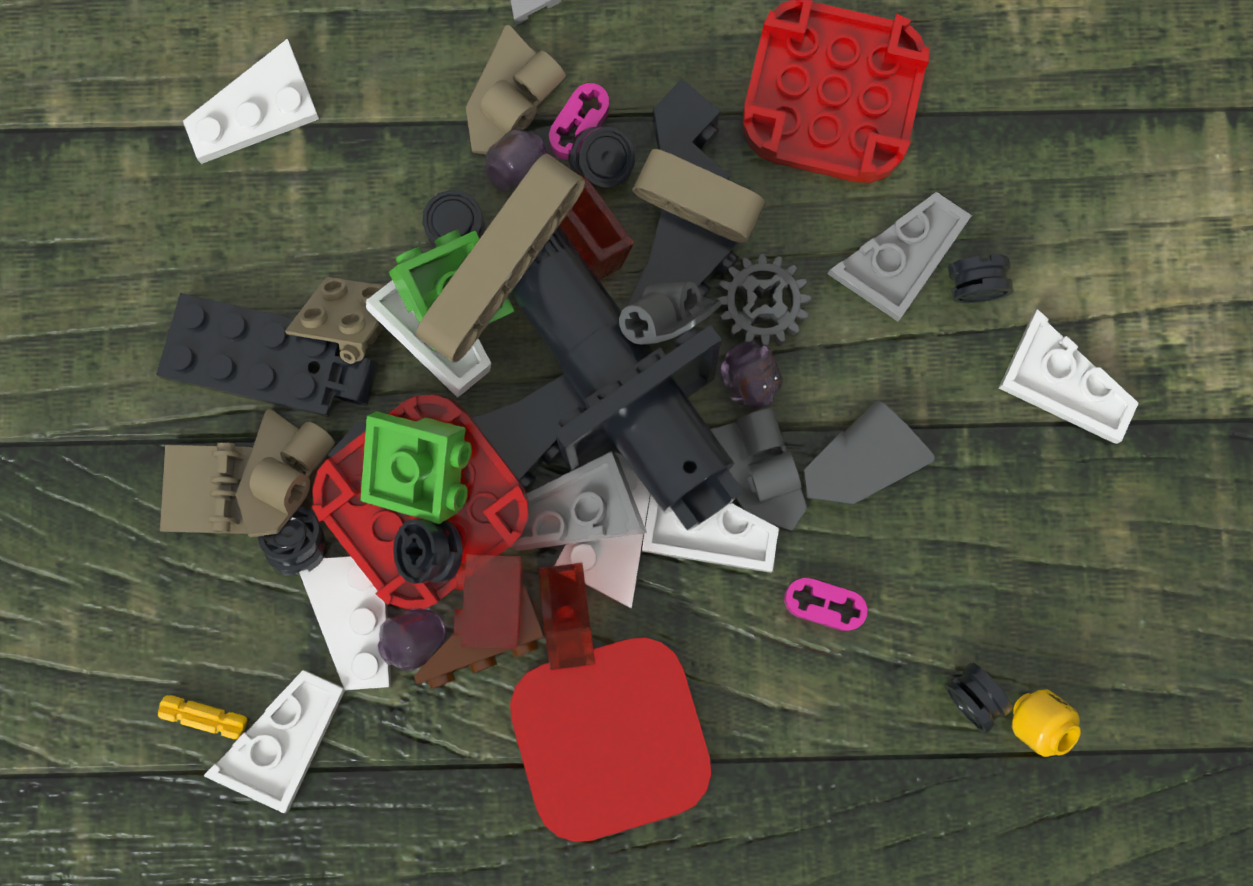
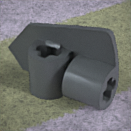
(665, 312)
(866, 458)
(763, 468)

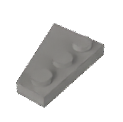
(903, 257)
(582, 507)

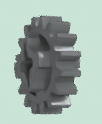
(751, 288)

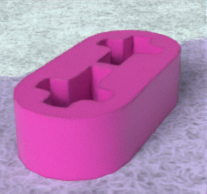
(571, 115)
(828, 594)

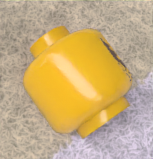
(1046, 723)

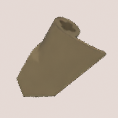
(510, 90)
(279, 472)

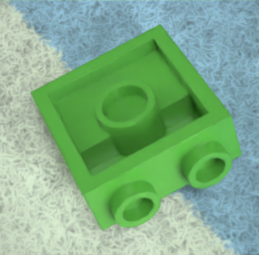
(424, 275)
(414, 466)

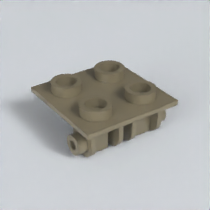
(340, 315)
(202, 488)

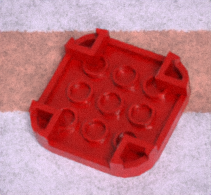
(834, 91)
(487, 523)
(611, 741)

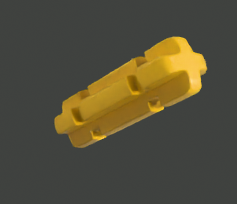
(202, 717)

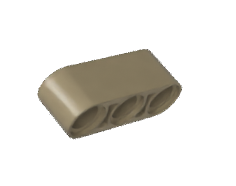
(699, 196)

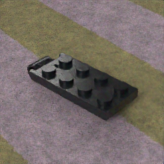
(255, 359)

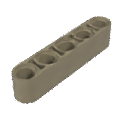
(500, 258)

